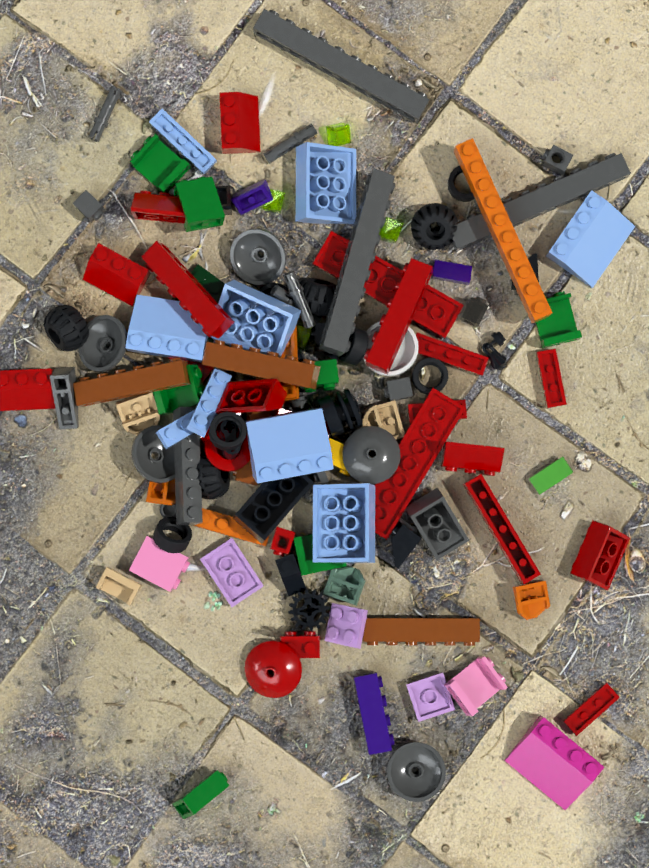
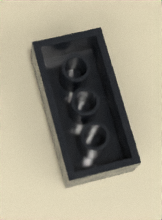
(271, 505)

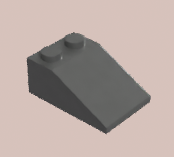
(437, 523)

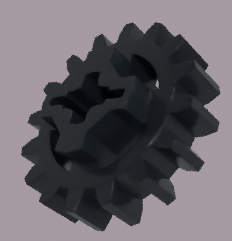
(310, 620)

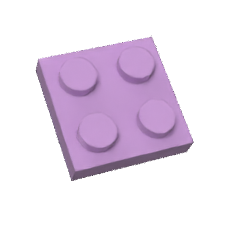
(346, 625)
(430, 697)

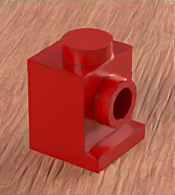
(281, 533)

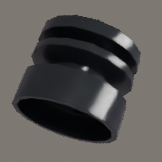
(340, 412)

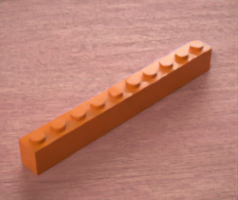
(502, 231)

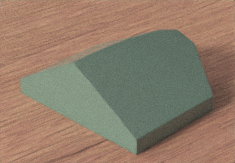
(345, 585)

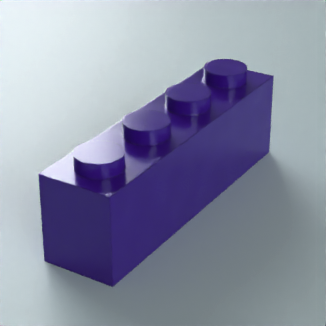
(373, 714)

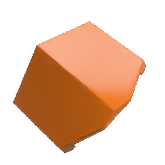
(161, 493)
(531, 599)

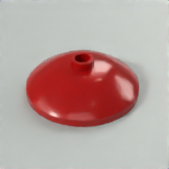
(277, 657)

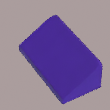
(252, 197)
(452, 272)

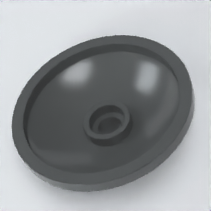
(250, 264)
(96, 351)
(158, 469)
(370, 469)
(422, 784)

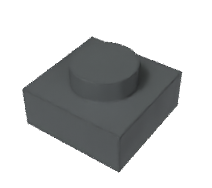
(321, 477)

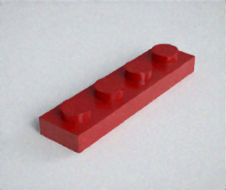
(451, 354)

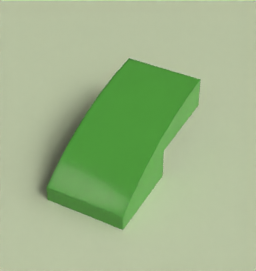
(551, 475)

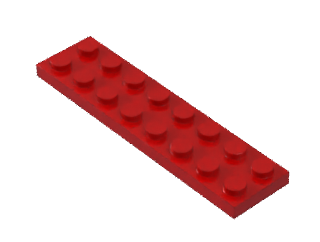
(435, 311)
(417, 454)

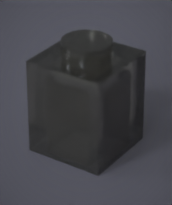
(474, 311)

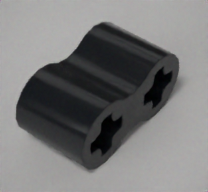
(229, 437)

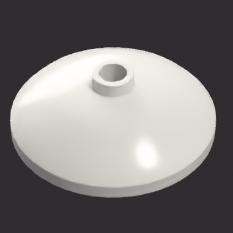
(406, 355)

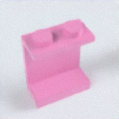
(159, 566)
(475, 685)

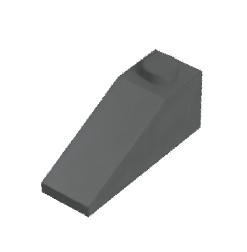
(64, 397)

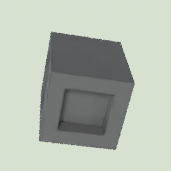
(564, 156)
(89, 206)
(398, 389)

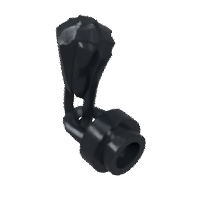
(497, 360)

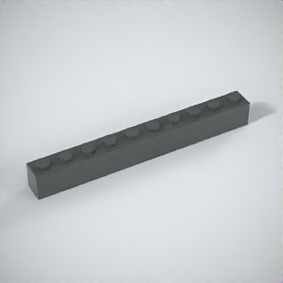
(340, 65)
(546, 198)
(357, 262)

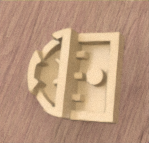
(138, 413)
(385, 417)

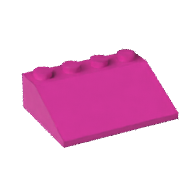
(554, 763)

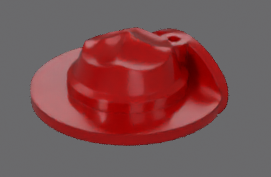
(216, 458)

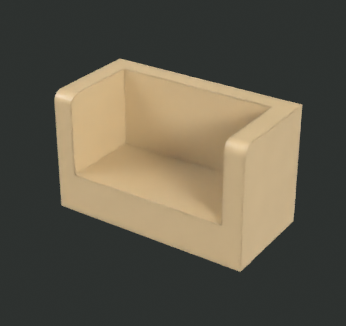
(119, 586)

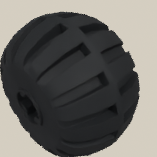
(439, 236)
(318, 295)
(66, 328)
(213, 481)

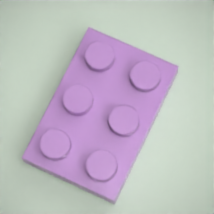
(231, 572)

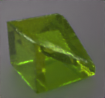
(338, 134)
(277, 202)
(391, 230)
(302, 337)

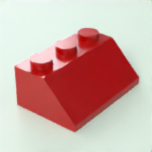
(239, 123)
(157, 207)
(115, 274)
(26, 390)
(252, 396)
(472, 458)
(600, 555)

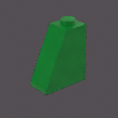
(201, 794)

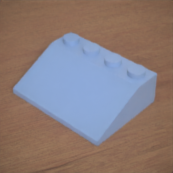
(325, 184)
(591, 239)
(257, 318)
(165, 330)
(289, 445)
(344, 523)

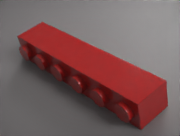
(187, 289)
(399, 316)
(501, 529)

